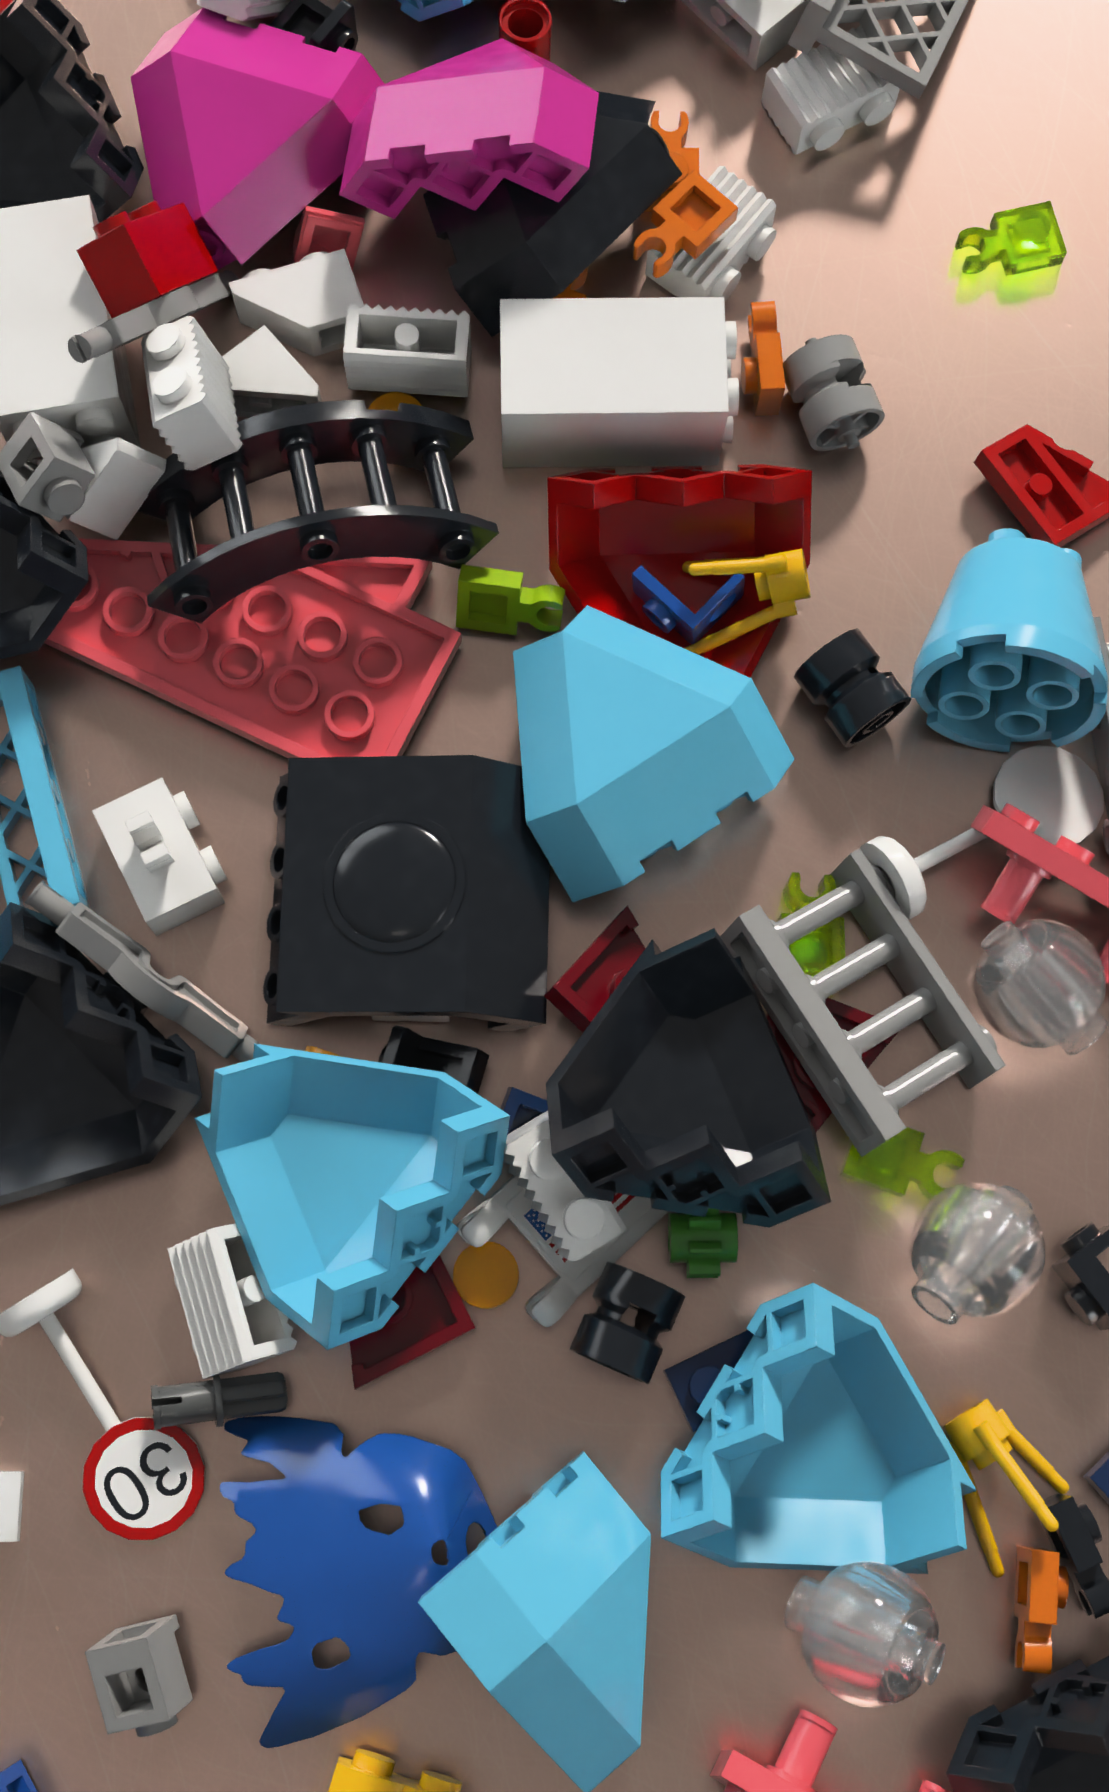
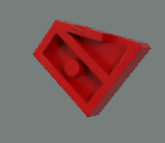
(1045, 485)

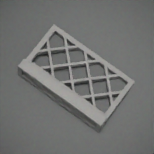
(876, 51)

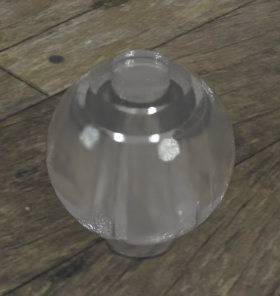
(1041, 985)
(975, 1251)
(866, 1633)

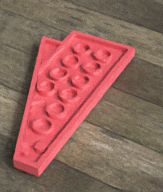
(294, 664)

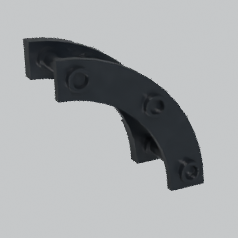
(297, 441)

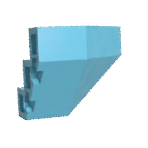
(633, 747)
(345, 1177)
(816, 1451)
(559, 1620)

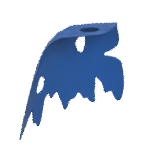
(337, 1571)

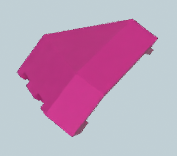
(245, 125)
(468, 128)

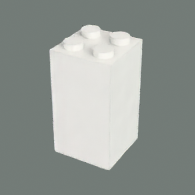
(43, 305)
(616, 381)

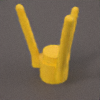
(777, 577)
(989, 1437)

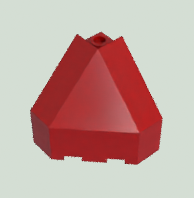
(659, 519)

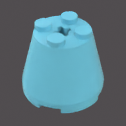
(1013, 649)

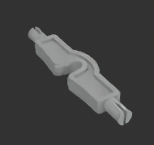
(149, 316)
(131, 968)

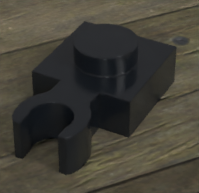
(1078, 1553)

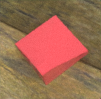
(327, 232)

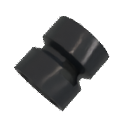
(852, 688)
(620, 1346)

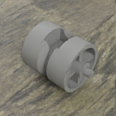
(828, 382)

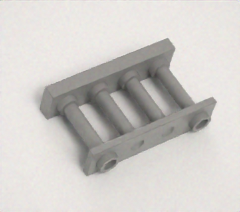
(835, 1055)

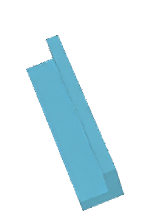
(42, 795)

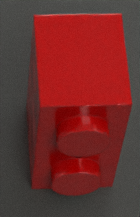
(145, 256)

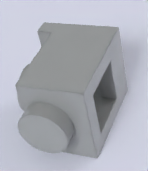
(61, 478)
(140, 1677)

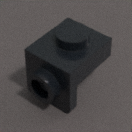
(320, 24)
(413, 1050)
(1086, 1275)

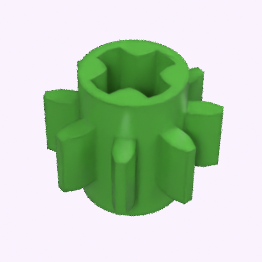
(703, 1242)

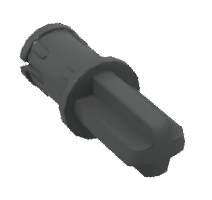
(218, 1399)

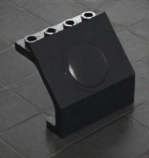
(406, 892)

